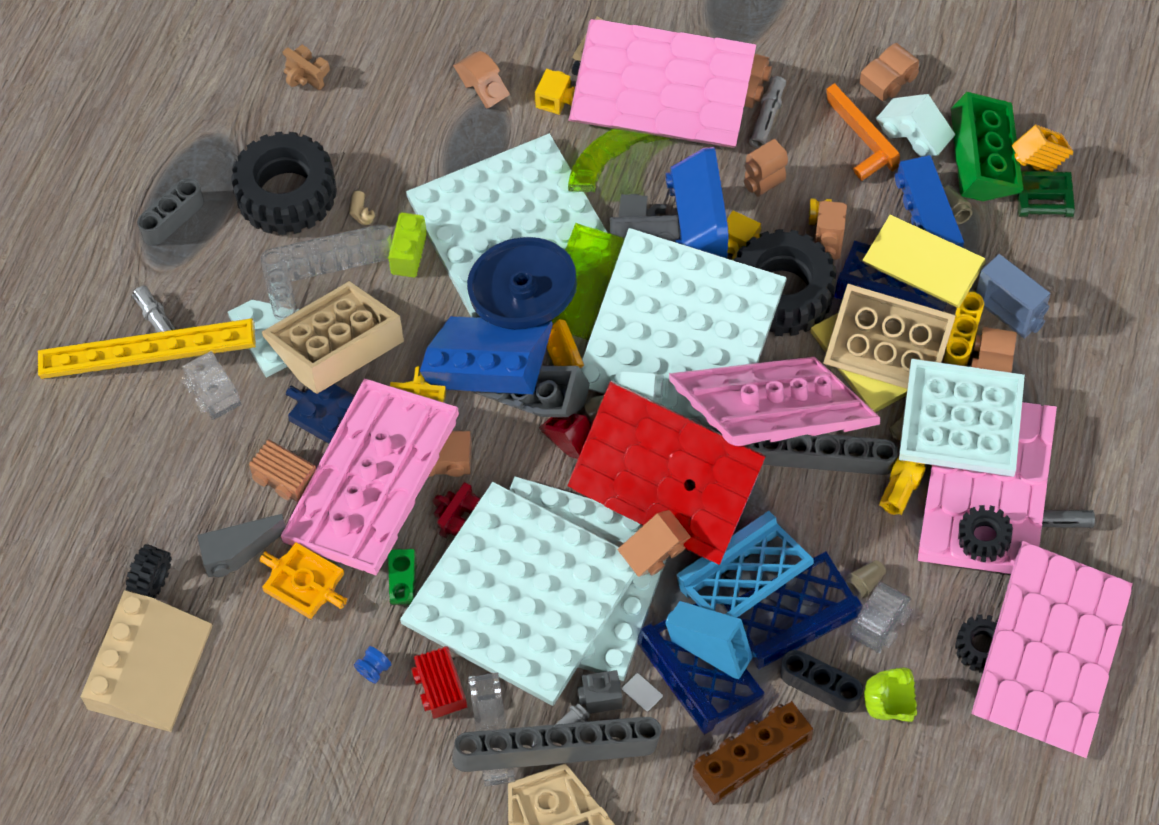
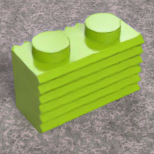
(407, 245)

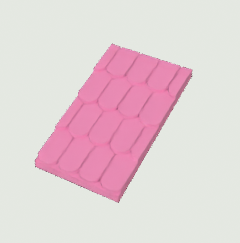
(662, 83)
(773, 400)
(370, 476)
(1020, 497)
(1052, 649)

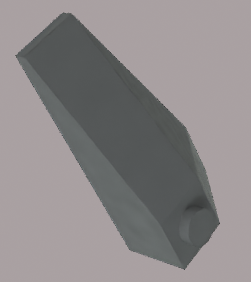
(557, 393)

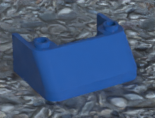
(700, 202)

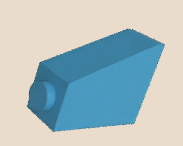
(711, 637)

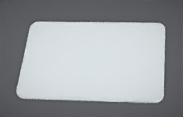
(642, 692)

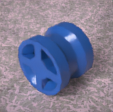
(372, 664)

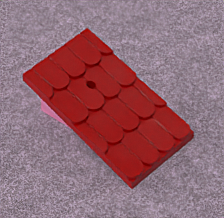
(641, 466)

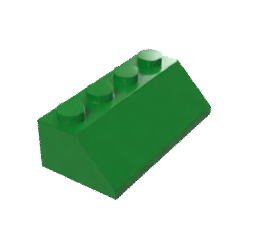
(984, 147)

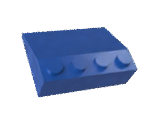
(485, 357)

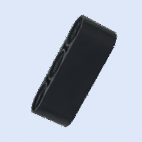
(813, 668)

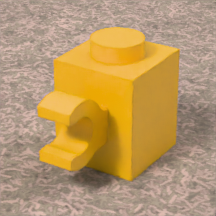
(554, 91)
(740, 231)

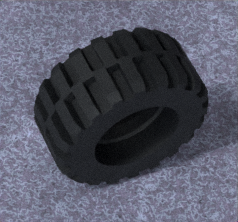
(278, 156)
(804, 258)

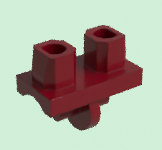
(452, 508)

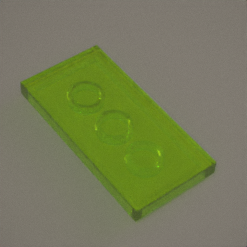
(594, 261)

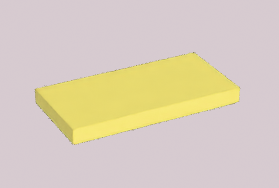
(924, 261)
(871, 391)

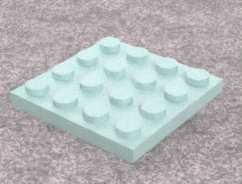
(962, 417)

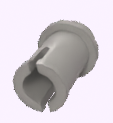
(575, 715)

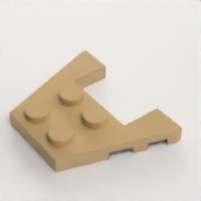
(553, 799)

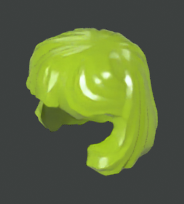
(891, 695)

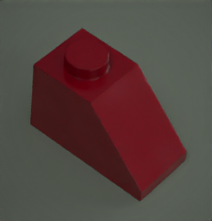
(567, 433)

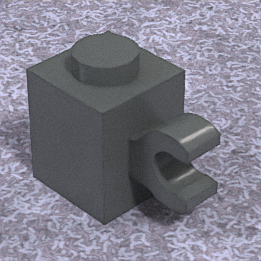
(636, 205)
(600, 692)

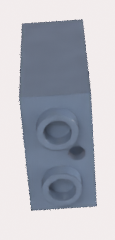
(1013, 296)

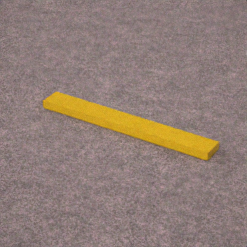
(146, 348)

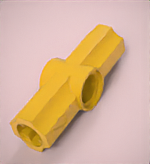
(903, 480)

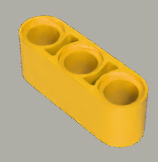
(964, 321)

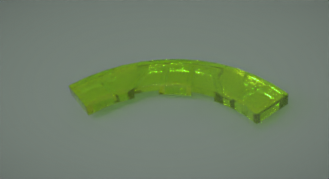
(594, 158)

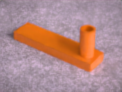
(883, 150)

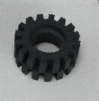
(985, 548)
(148, 571)
(964, 641)

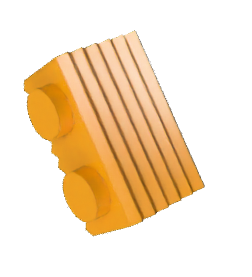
(1042, 148)

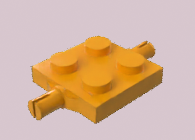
(303, 580)

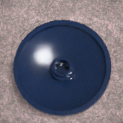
(522, 283)

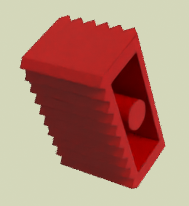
(440, 682)

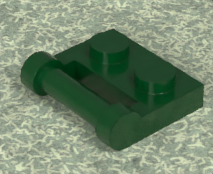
(1046, 187)

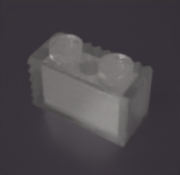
(880, 617)

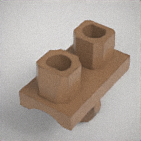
(301, 70)

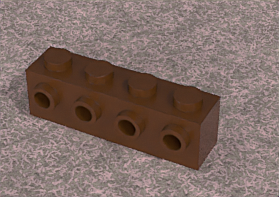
(752, 752)

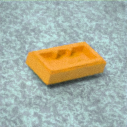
(562, 346)

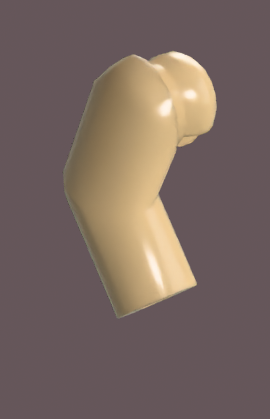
(359, 212)

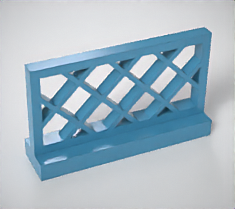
(742, 544)

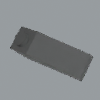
(234, 546)

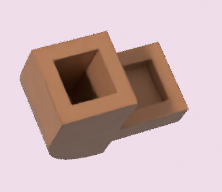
(482, 74)

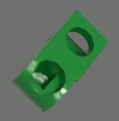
(402, 576)

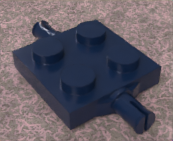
(320, 412)

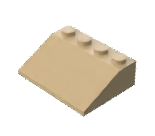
(882, 335)
(335, 336)
(146, 662)

